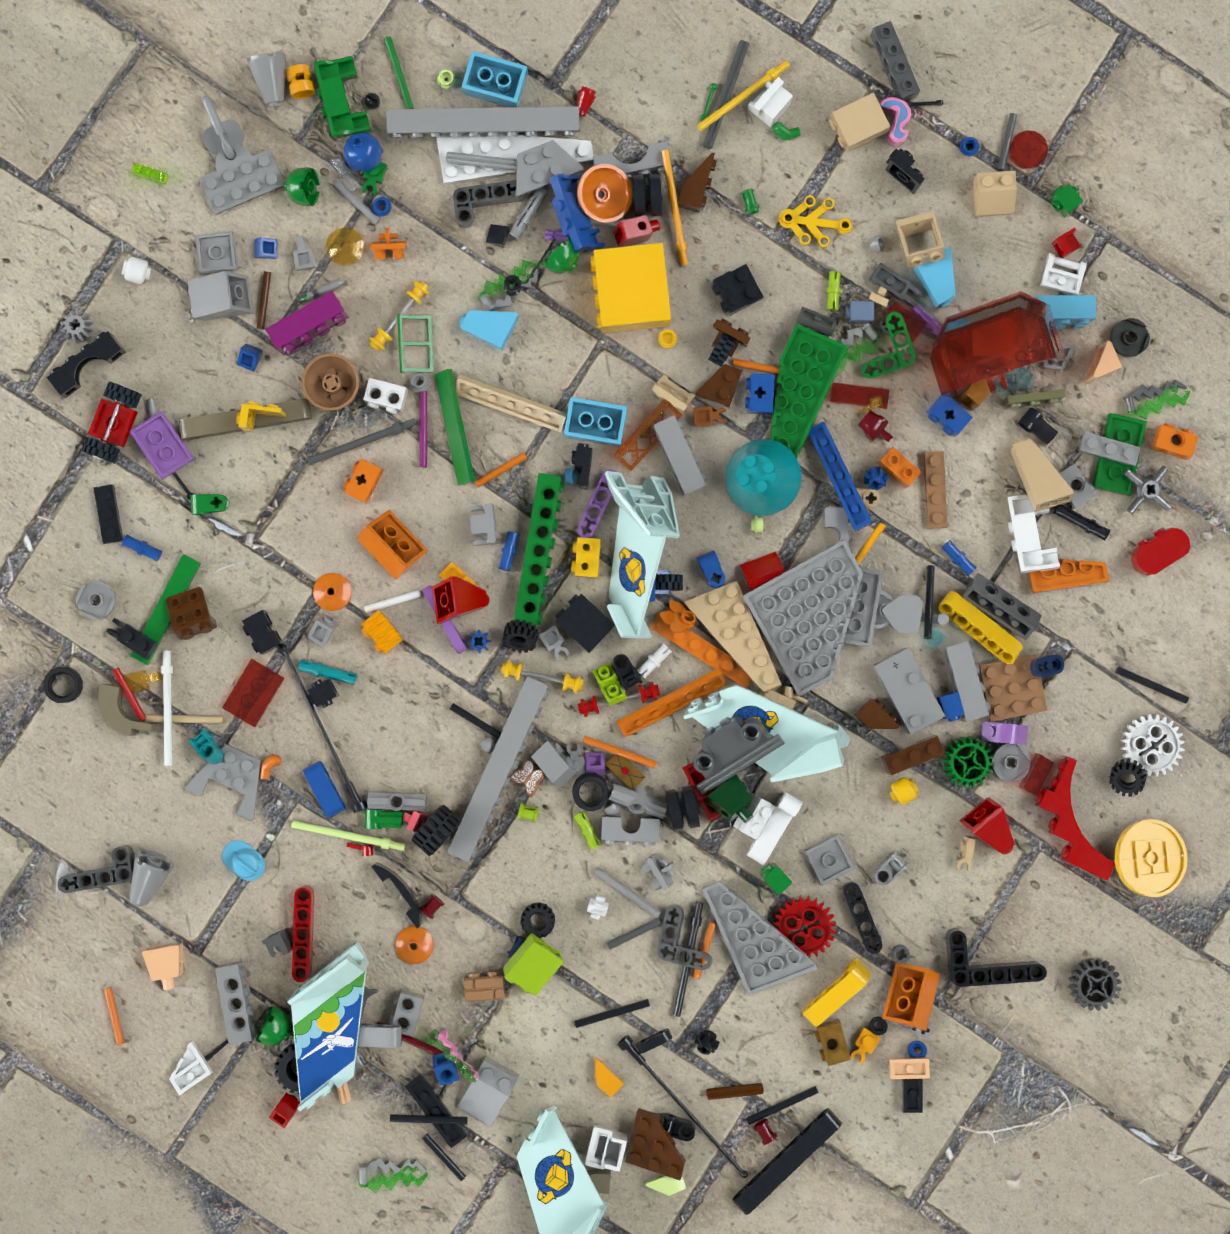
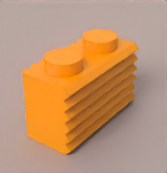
(382, 632)

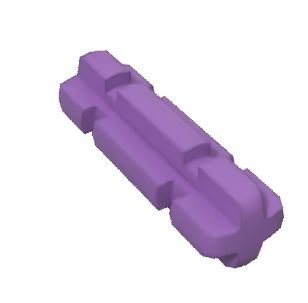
(558, 235)
(925, 316)

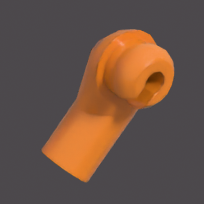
(269, 763)

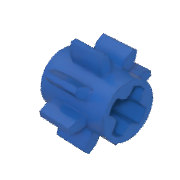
(875, 478)
(473, 641)

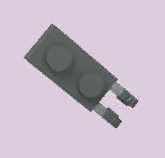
(895, 284)

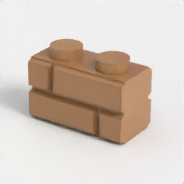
(484, 987)

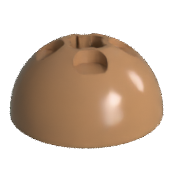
(320, 378)

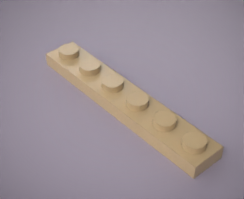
(510, 403)

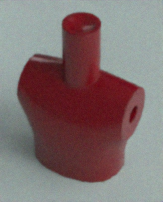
(874, 425)

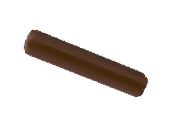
(735, 1091)

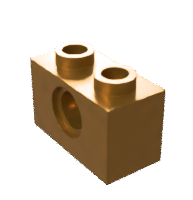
(837, 1053)

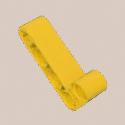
(839, 992)

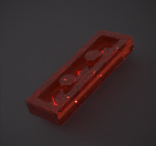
(857, 395)

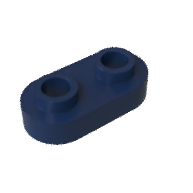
(1047, 666)

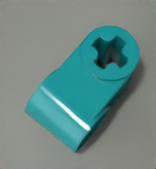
(204, 744)

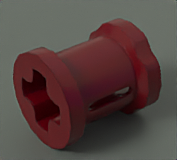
(432, 906)
(765, 1131)

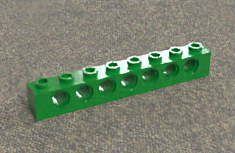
(544, 483)

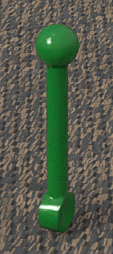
(713, 86)

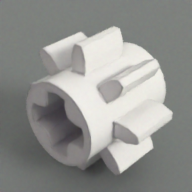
(597, 907)

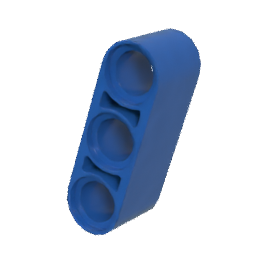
(324, 789)

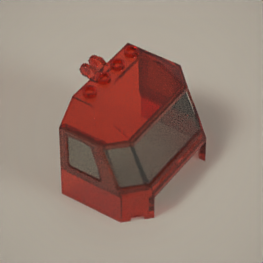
(993, 342)

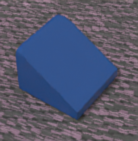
(265, 248)
(249, 357)

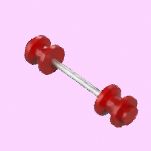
(645, 692)

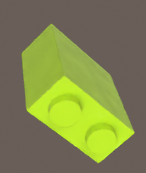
(533, 965)

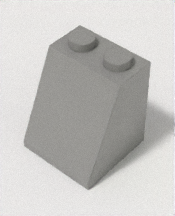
(220, 296)

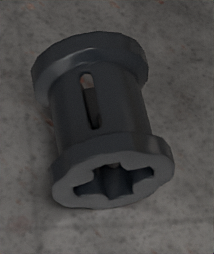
(517, 288)

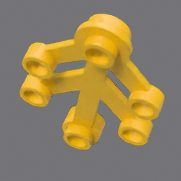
(812, 221)

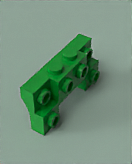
(332, 91)

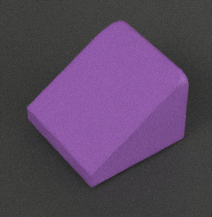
(595, 763)

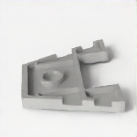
(235, 771)

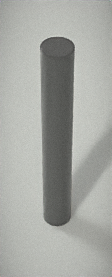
(1007, 141)
(634, 933)

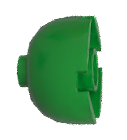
(302, 186)
(562, 258)
(274, 1028)

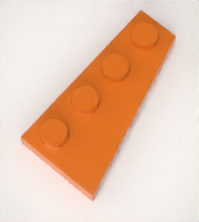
(1069, 575)

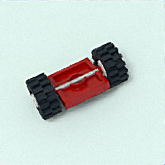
(112, 422)

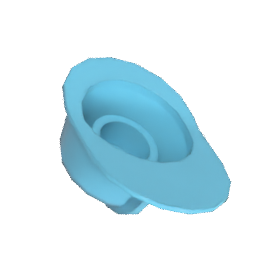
(243, 860)

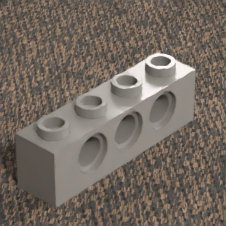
(235, 1032)

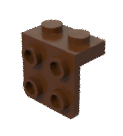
(190, 614)

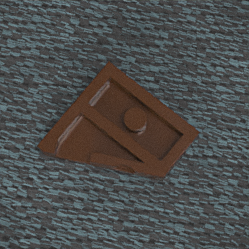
(721, 385)

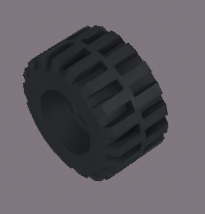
(436, 830)
(284, 1069)

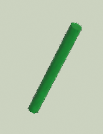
(398, 72)

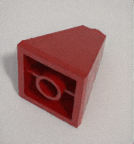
(457, 598)
(991, 825)

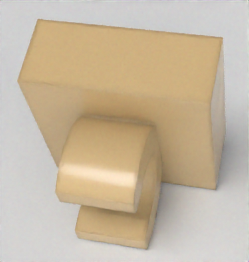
(879, 300)

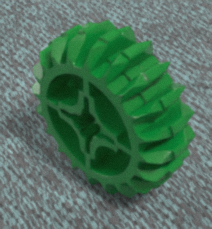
(972, 754)

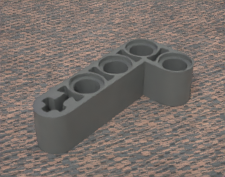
(490, 199)
(96, 875)

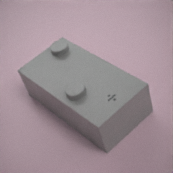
(908, 691)

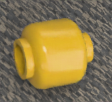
(904, 791)

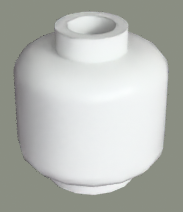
(136, 270)

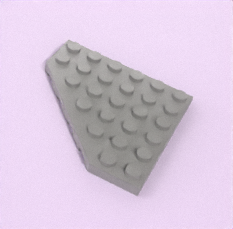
(808, 614)

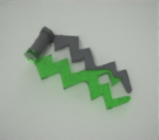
(1143, 412)

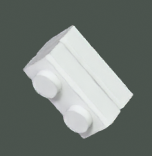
(761, 812)

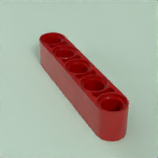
(299, 942)

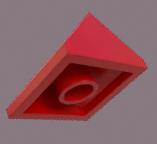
(761, 570)

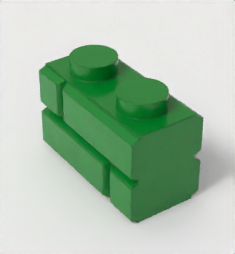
(775, 877)

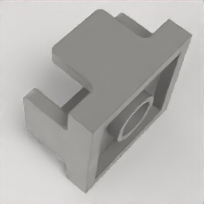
(484, 524)

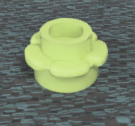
(446, 74)
(757, 524)

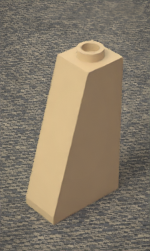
(1040, 478)

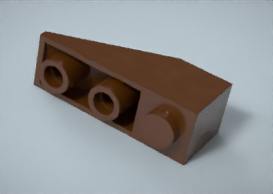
(694, 187)

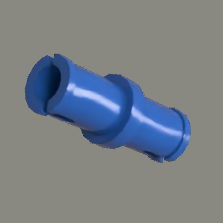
(141, 548)
(508, 551)
(959, 557)

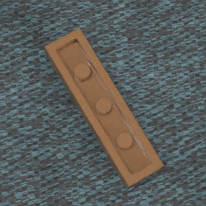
(935, 489)

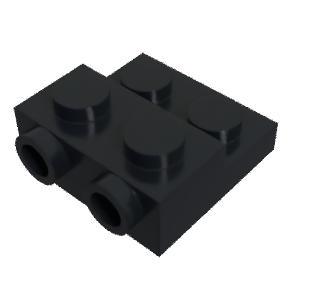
(900, 167)
(737, 290)
(582, 461)

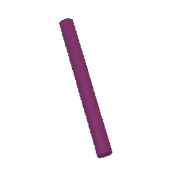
(423, 429)

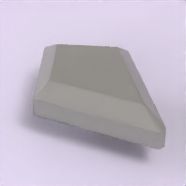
(1059, 365)

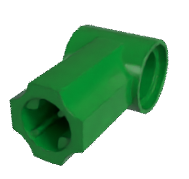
(382, 819)

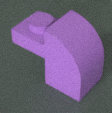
(1004, 733)

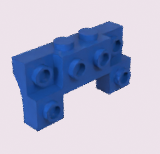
(571, 216)

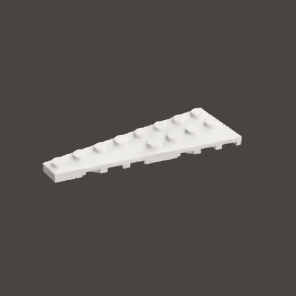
(499, 147)

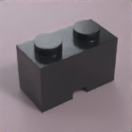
(261, 633)

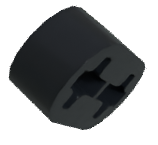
(654, 1041)

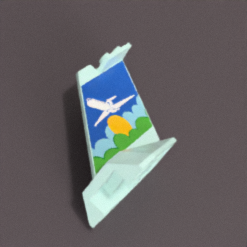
(328, 1024)

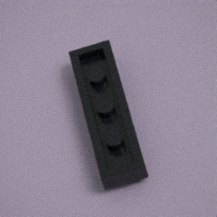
(432, 1105)

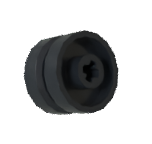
(647, 195)
(683, 808)

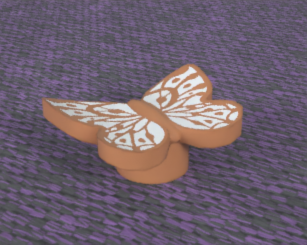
(529, 777)

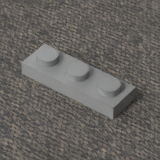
(1109, 449)

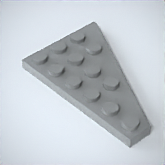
(757, 948)

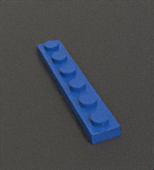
(840, 476)

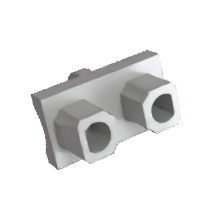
(661, 870)

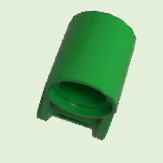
(205, 503)

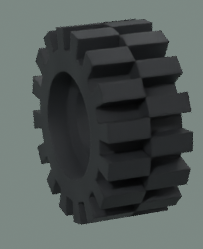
(520, 636)
(1125, 787)
(546, 912)

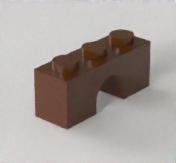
(913, 755)

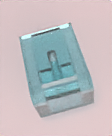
(1017, 380)

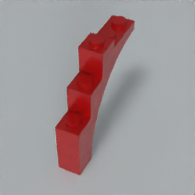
(1058, 801)

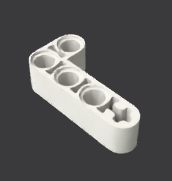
(785, 809)

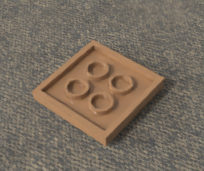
(1012, 689)

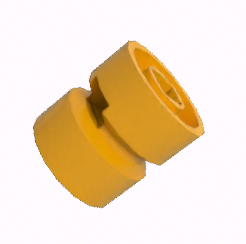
(299, 77)

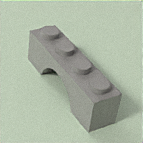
(650, 163)

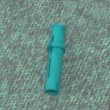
(326, 671)

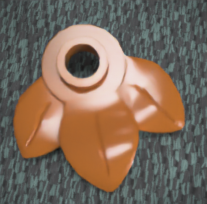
(678, 617)

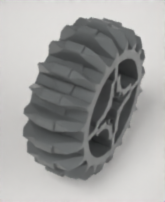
(1088, 989)

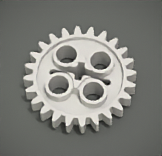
(1142, 730)

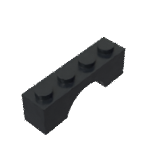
(67, 377)

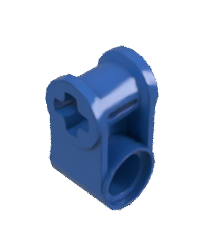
(710, 566)

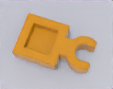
(866, 1042)

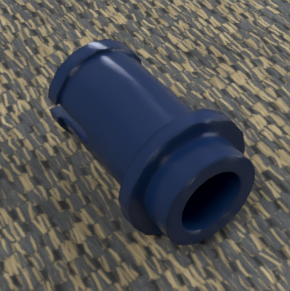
(516, 945)

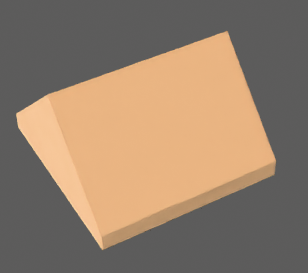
(1103, 363)

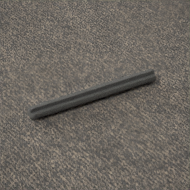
(726, 91)

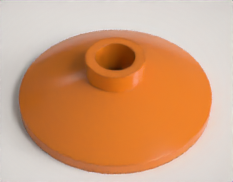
(339, 598)
(413, 935)

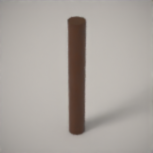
(263, 300)

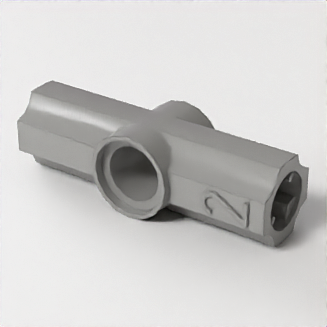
(384, 800)
(638, 801)

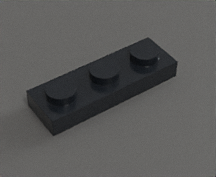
(108, 514)

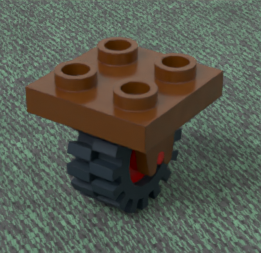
(726, 341)

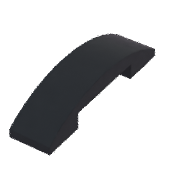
(414, 913)

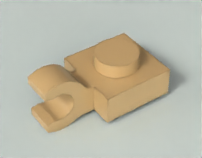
(967, 849)

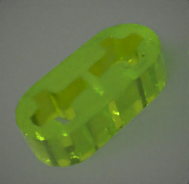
(149, 174)

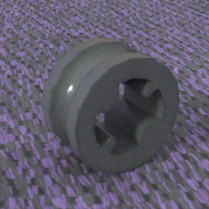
(903, 959)

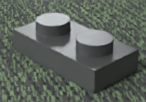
(816, 321)

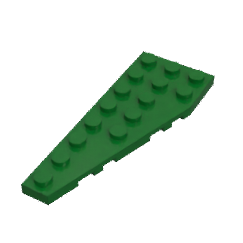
(803, 383)

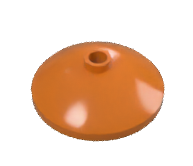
(615, 192)

